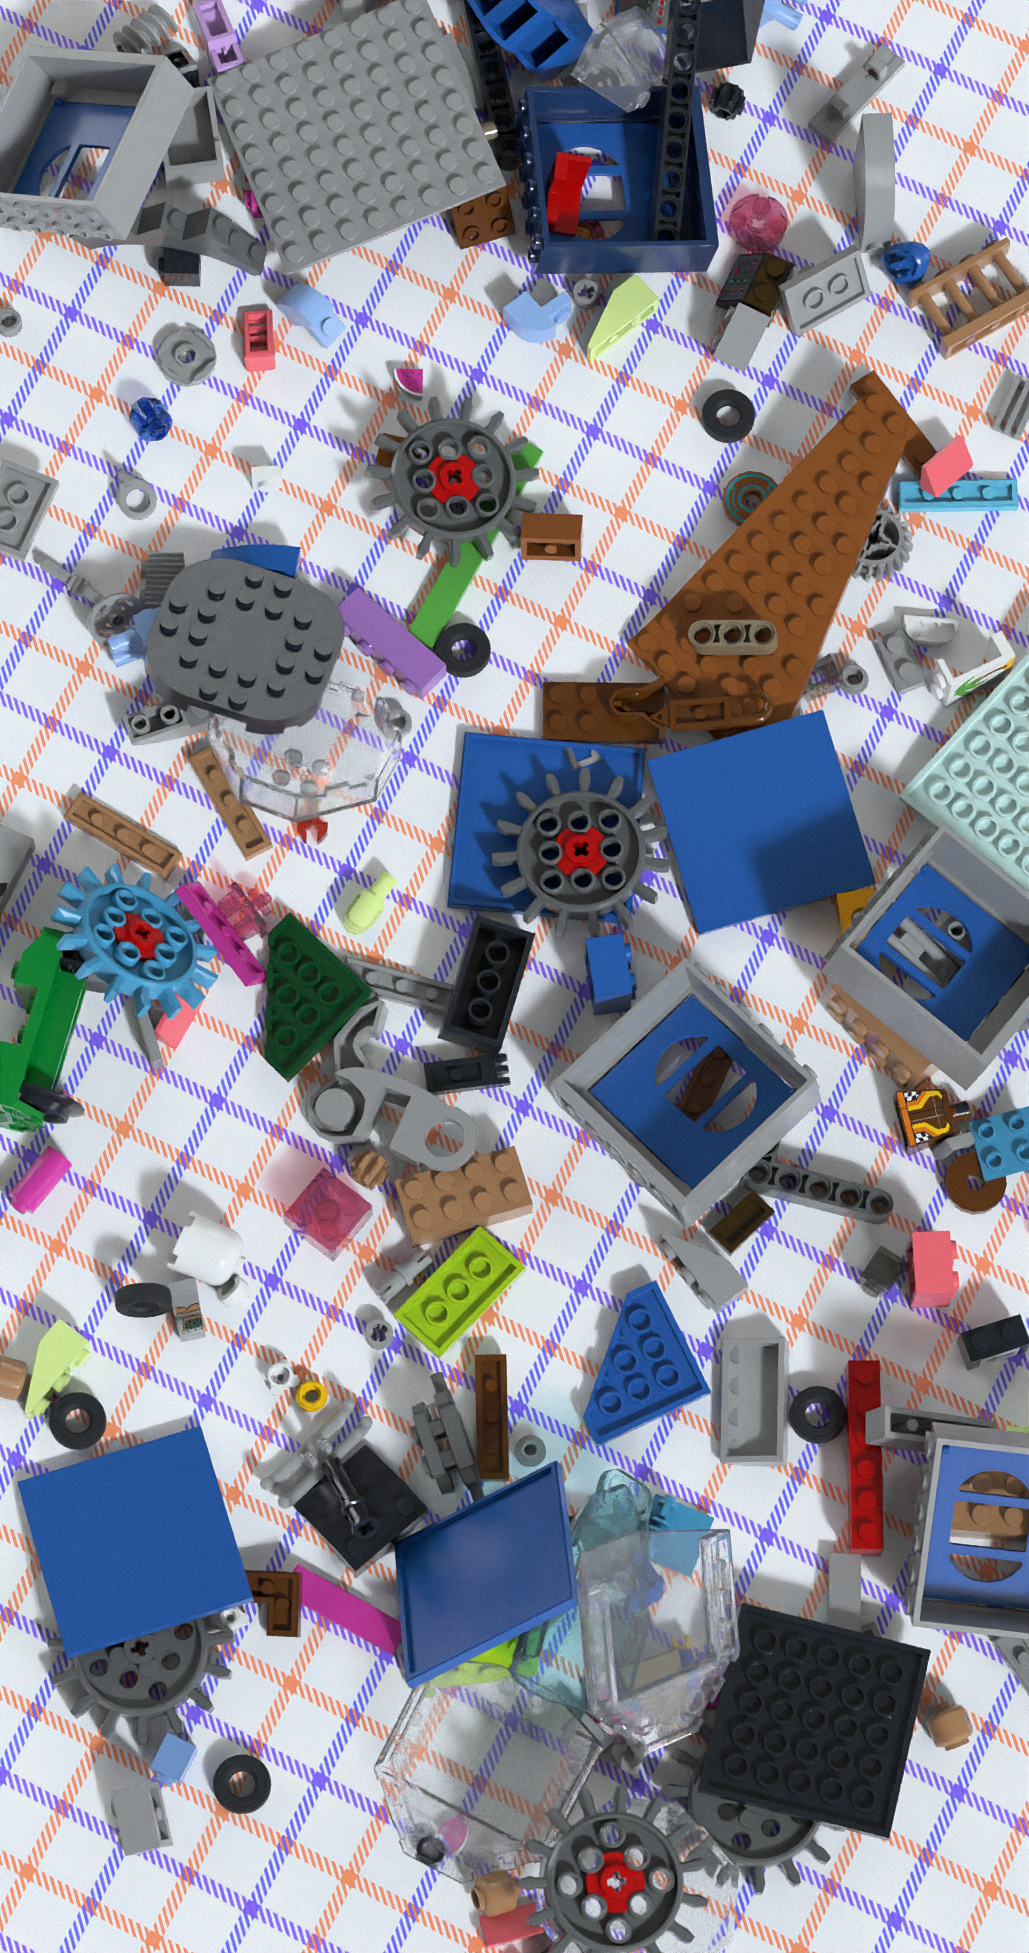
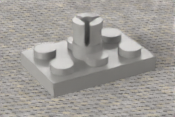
(824, 290)
(23, 506)

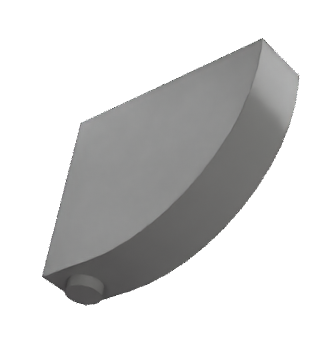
(875, 182)

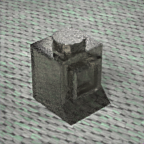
(831, 683)
(882, 1272)

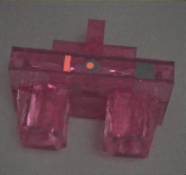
(253, 923)

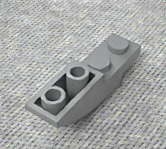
(164, 723)

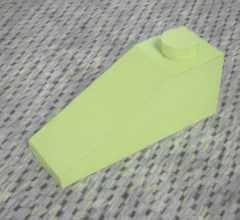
(626, 309)

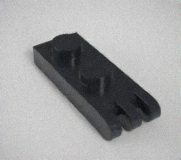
(466, 1074)

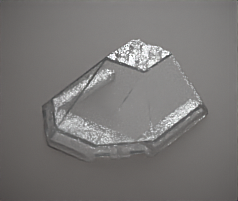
(657, 1630)
(479, 1770)

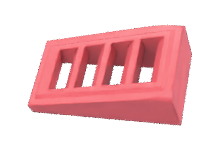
(259, 357)

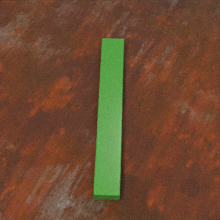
(455, 581)

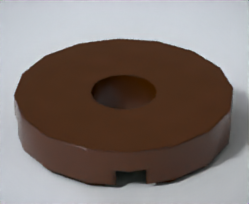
(962, 1196)

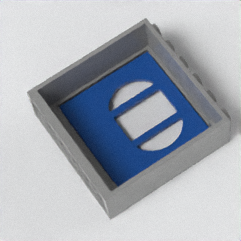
(79, 102)
(997, 925)
(701, 1159)
(952, 1457)

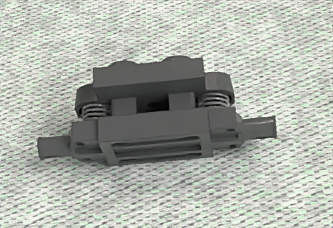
(427, 1434)

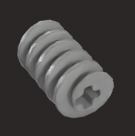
(145, 30)

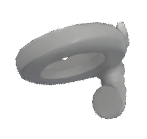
(126, 485)

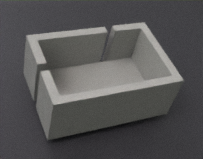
(196, 146)

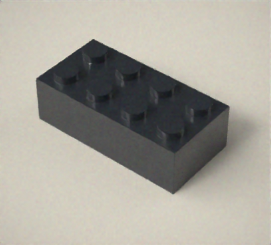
(486, 985)

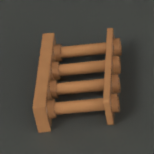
(977, 325)

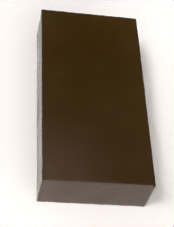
(741, 1223)

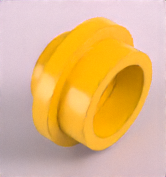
(311, 1386)

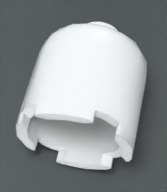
(208, 1251)

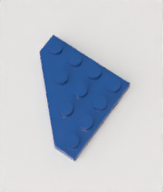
(644, 1369)

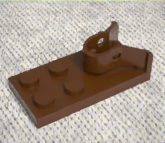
(603, 712)

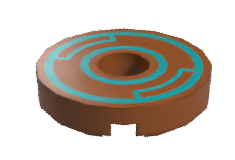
(741, 486)

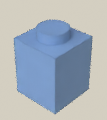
(173, 1760)

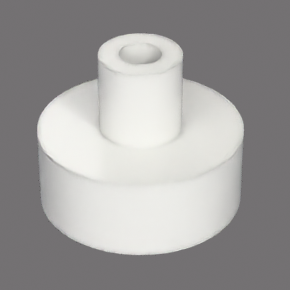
(234, 1292)

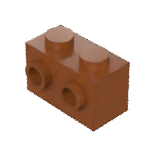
(551, 537)

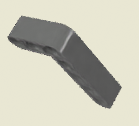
(806, 1179)

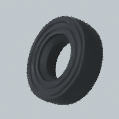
(725, 433)
(467, 632)
(143, 1300)
(71, 1402)
(812, 1433)
(237, 1764)

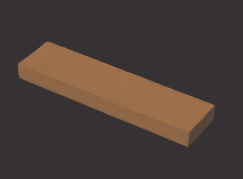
(237, 817)
(123, 836)

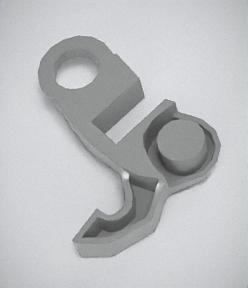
(353, 1099)

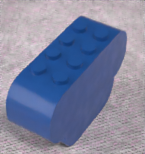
(540, 32)

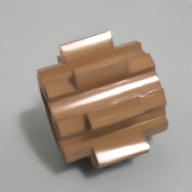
(369, 1169)

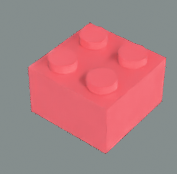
(931, 1269)

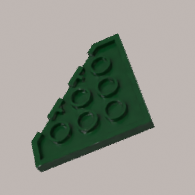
(307, 996)

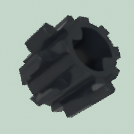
(727, 101)

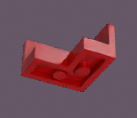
(564, 192)

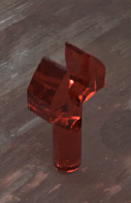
(304, 826)

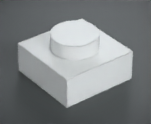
(267, 478)

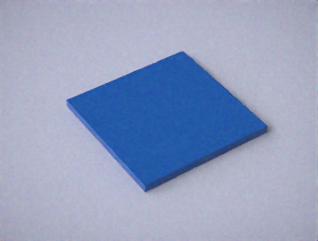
(490, 778)
(761, 822)
(134, 1542)
(485, 1574)

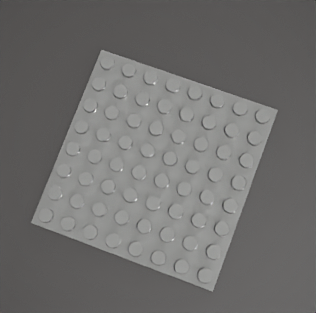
(355, 133)

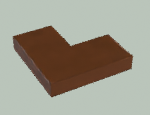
(283, 1598)

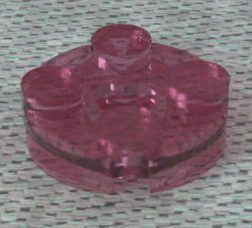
(758, 239)

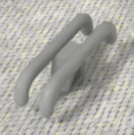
(913, 944)
(315, 1452)

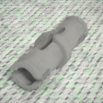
(402, 1275)

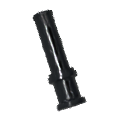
(354, 1507)

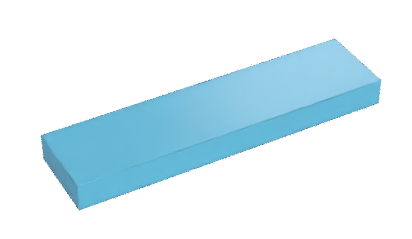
(960, 497)

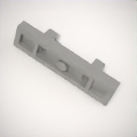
(856, 94)

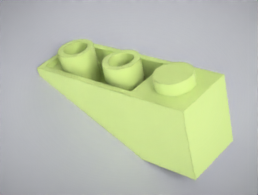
(55, 1359)

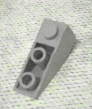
(709, 1273)

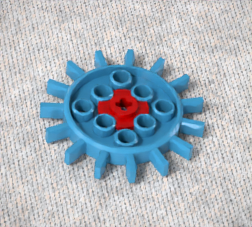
(134, 941)

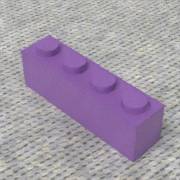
(390, 644)

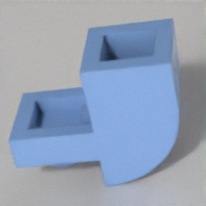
(312, 310)
(533, 322)

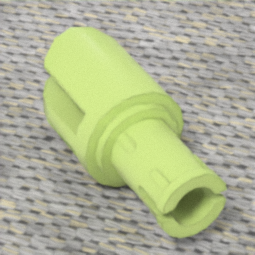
(368, 905)

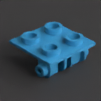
(1002, 1143)
(671, 1515)

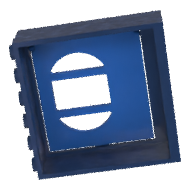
(578, 117)

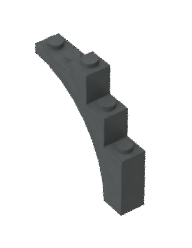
(199, 232)

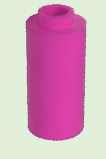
(39, 1181)

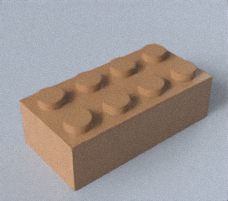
(887, 1049)
(461, 1200)
(989, 1520)

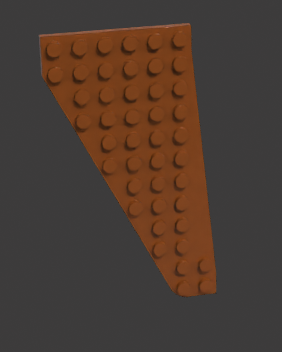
(783, 568)

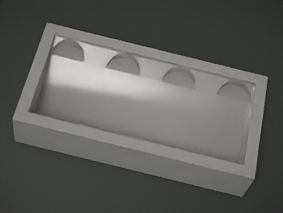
(754, 1401)

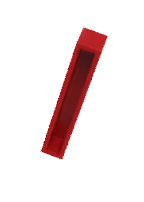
(863, 1460)

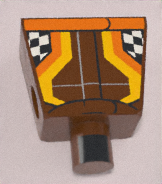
(927, 1117)

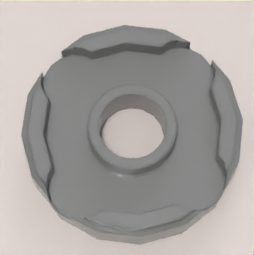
(187, 373)

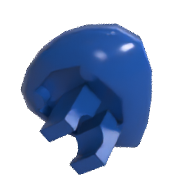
(905, 263)

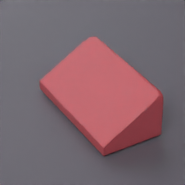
(946, 467)
(173, 1030)
(509, 1926)

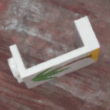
(998, 666)

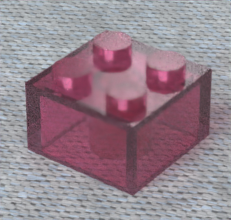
(328, 1214)

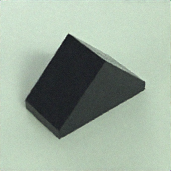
(186, 66)

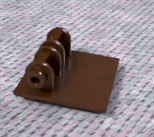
(483, 219)

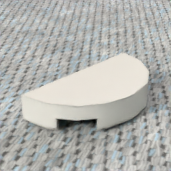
(929, 630)

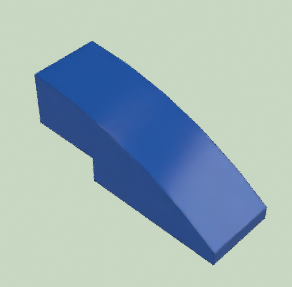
(275, 558)

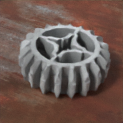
(892, 553)

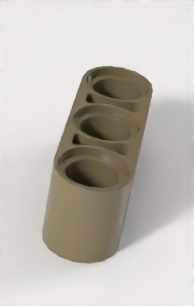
(722, 628)

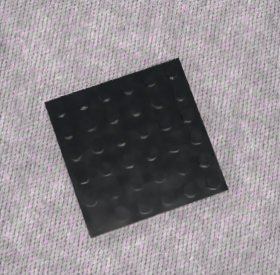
(815, 1722)

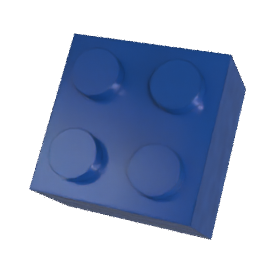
(608, 974)

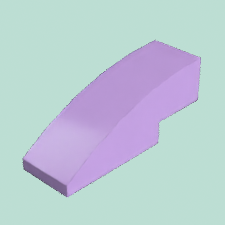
(218, 35)

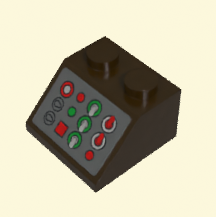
(756, 283)

